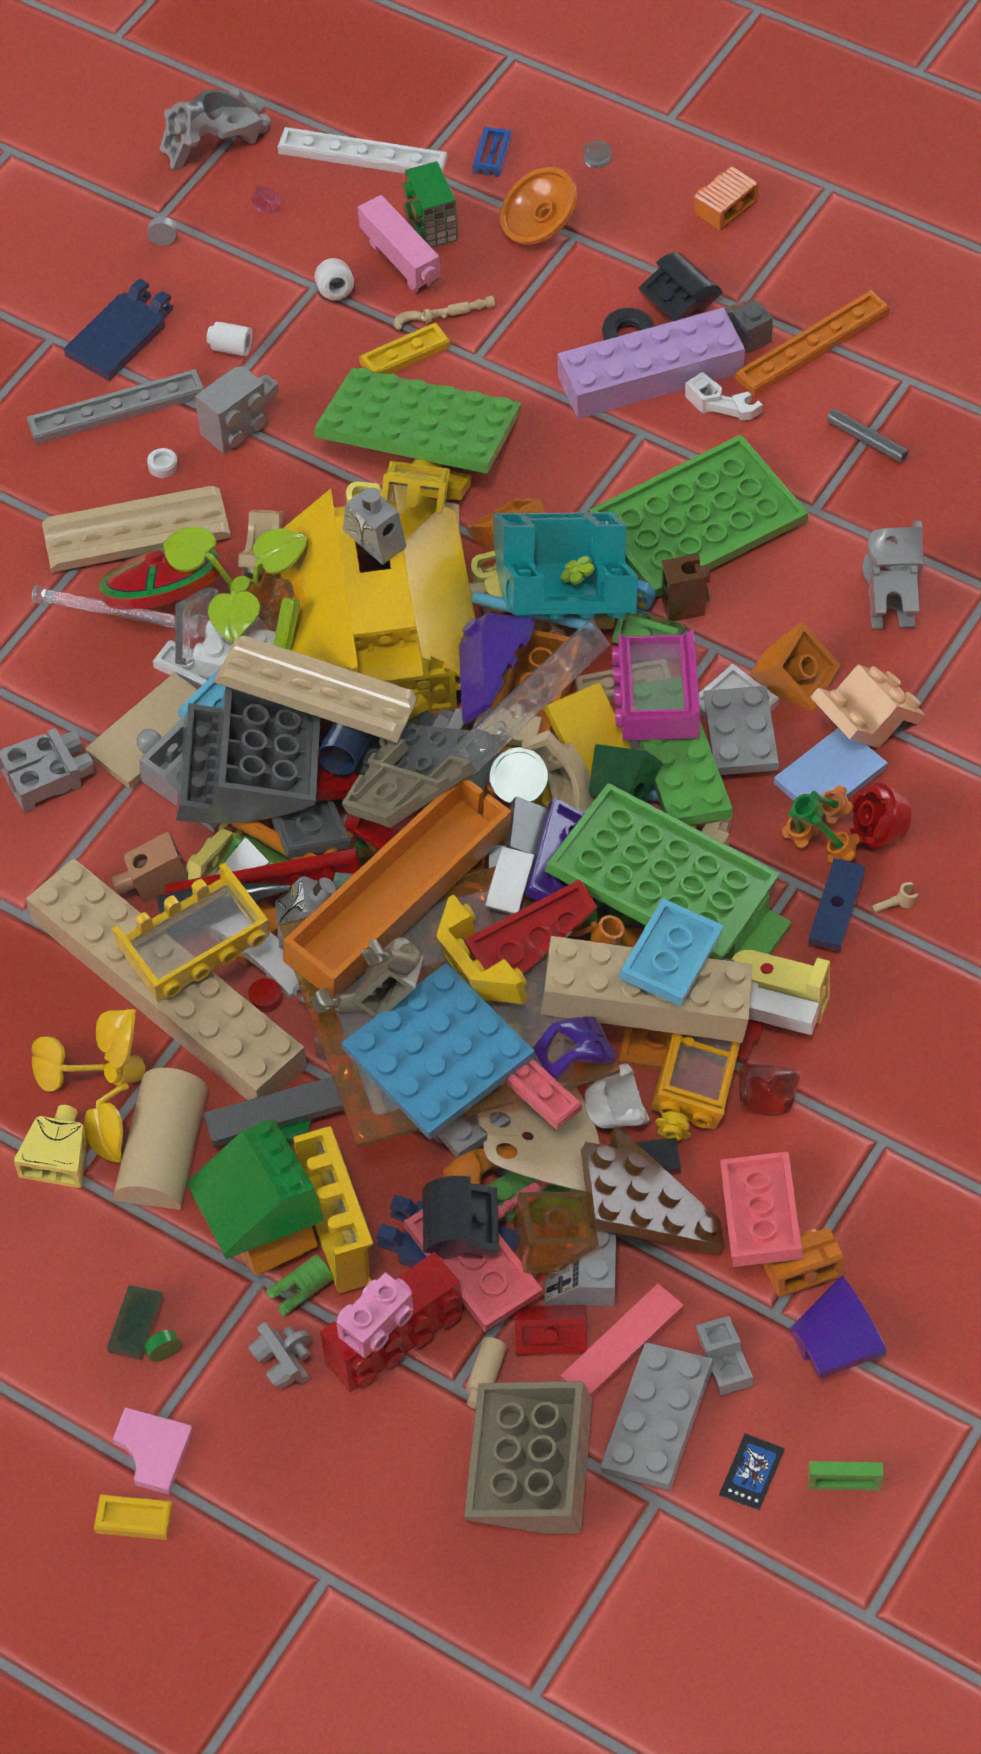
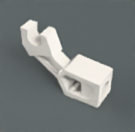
(708, 397)

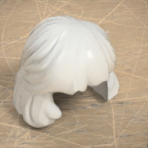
(615, 1101)

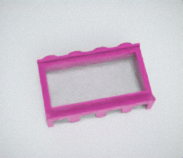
(656, 687)

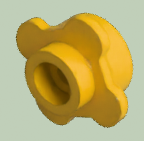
(673, 1125)

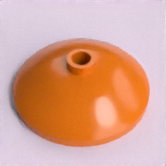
(538, 206)

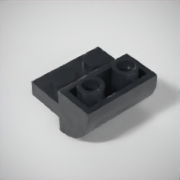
(679, 287)
(459, 1217)

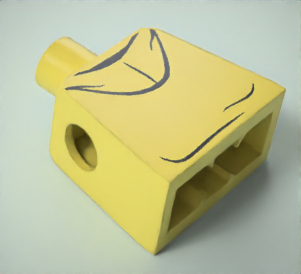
(54, 1150)

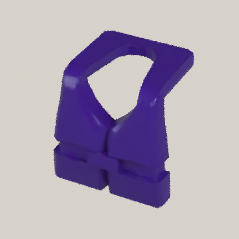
(589, 1044)

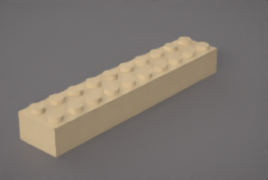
(203, 1017)

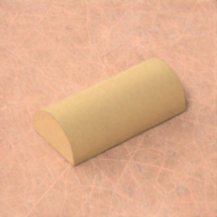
(162, 1139)

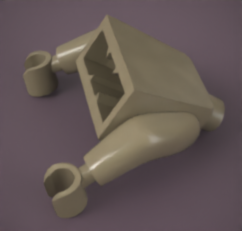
(387, 981)

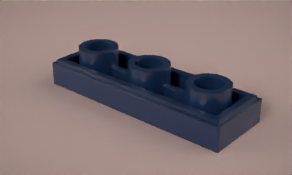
(837, 904)

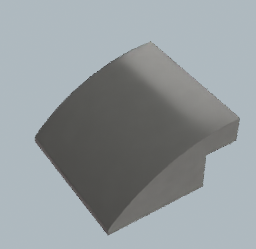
(246, 760)

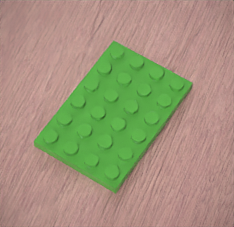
(418, 420)
(704, 506)
(640, 854)

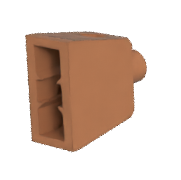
(151, 868)

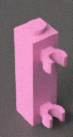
(399, 242)

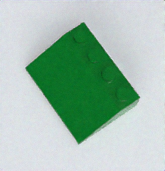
(255, 1191)

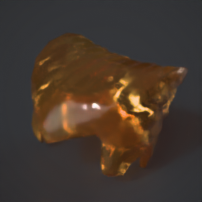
(270, 594)

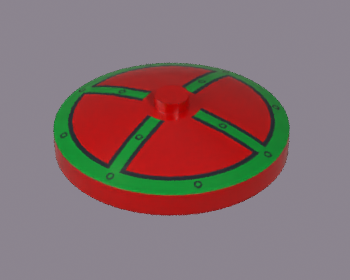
(153, 582)

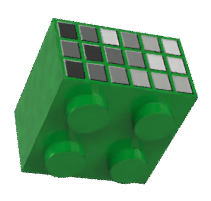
(430, 204)

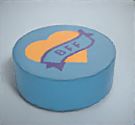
(645, 596)

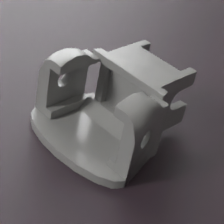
(898, 586)

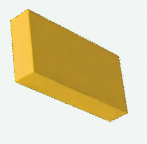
(133, 1517)

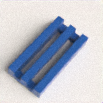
(489, 166)

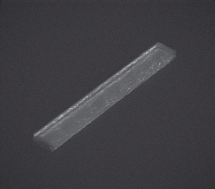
(531, 696)

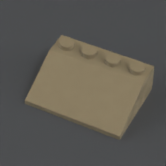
(530, 1456)

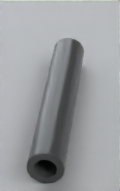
(867, 435)

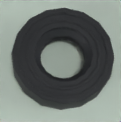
(625, 317)

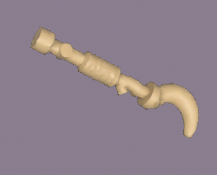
(452, 310)

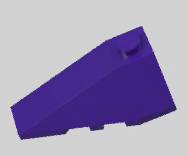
(486, 656)

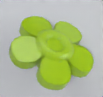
(576, 570)

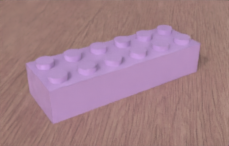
(649, 362)

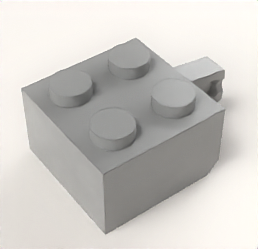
(234, 407)

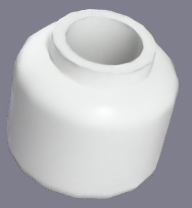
(334, 279)

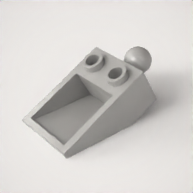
(162, 763)

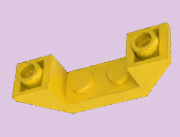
(494, 984)

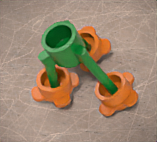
(807, 821)

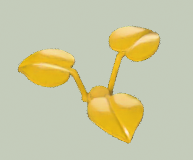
(115, 1038)

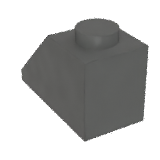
(751, 323)

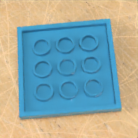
(438, 1051)

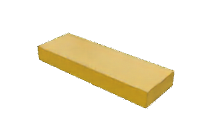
(406, 350)

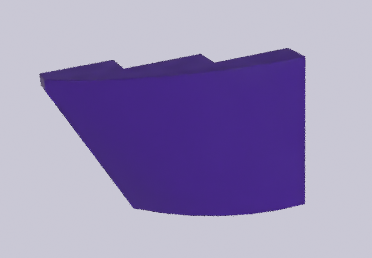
(837, 1332)

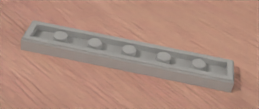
(114, 406)

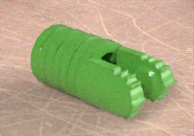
(305, 1281)

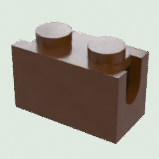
(684, 587)

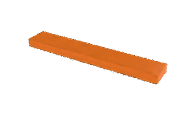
(812, 343)

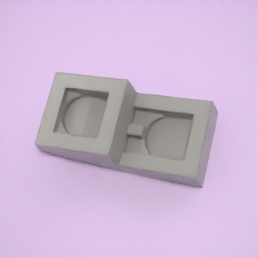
(722, 1344)

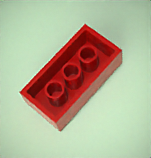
(435, 1305)

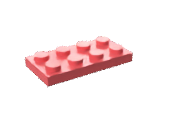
(761, 1209)
(489, 1285)

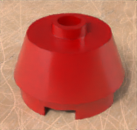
(880, 815)

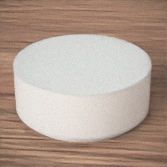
(162, 463)

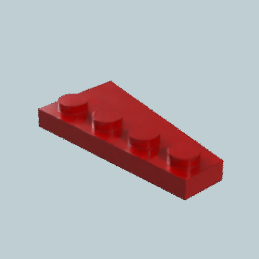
(526, 935)

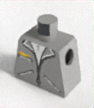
(374, 525)
(302, 900)

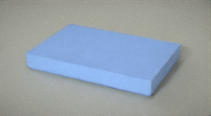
(831, 764)

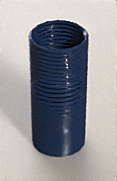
(348, 739)

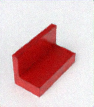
(550, 1329)

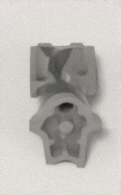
(230, 114)

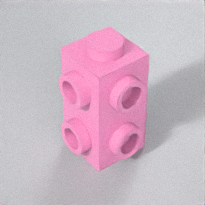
(375, 1314)

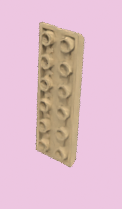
(130, 527)
(317, 688)

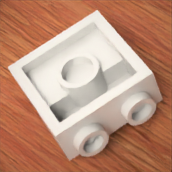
(213, 652)

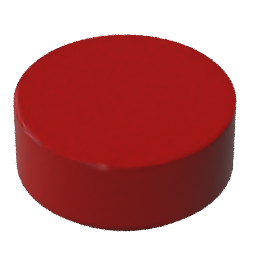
(265, 994)

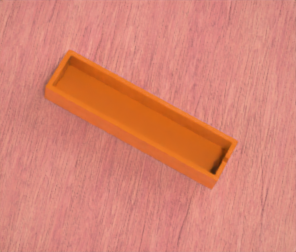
(396, 886)

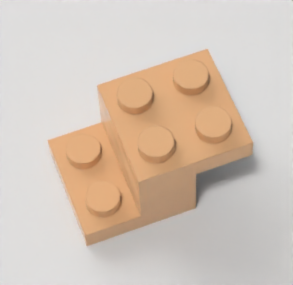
(869, 705)

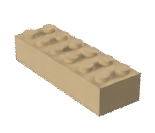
(586, 982)

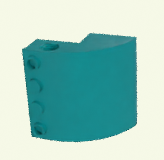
(534, 553)

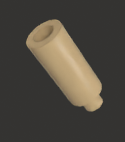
(485, 1366)

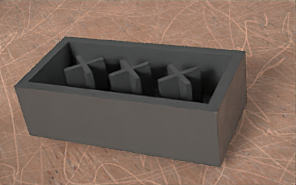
(426, 751)

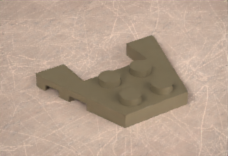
(393, 793)

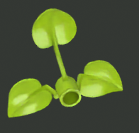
(237, 611)

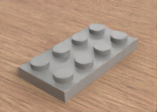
(657, 1416)

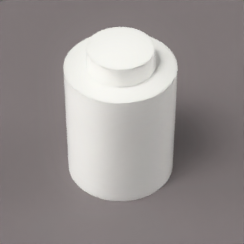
(230, 338)

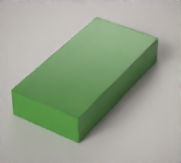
(845, 1475)

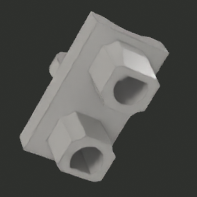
(272, 1344)

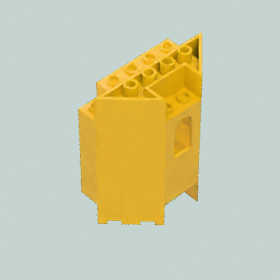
(391, 621)

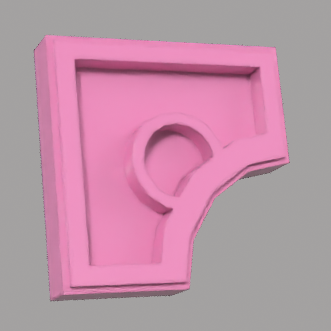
(155, 1446)

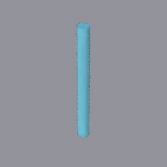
(499, 604)

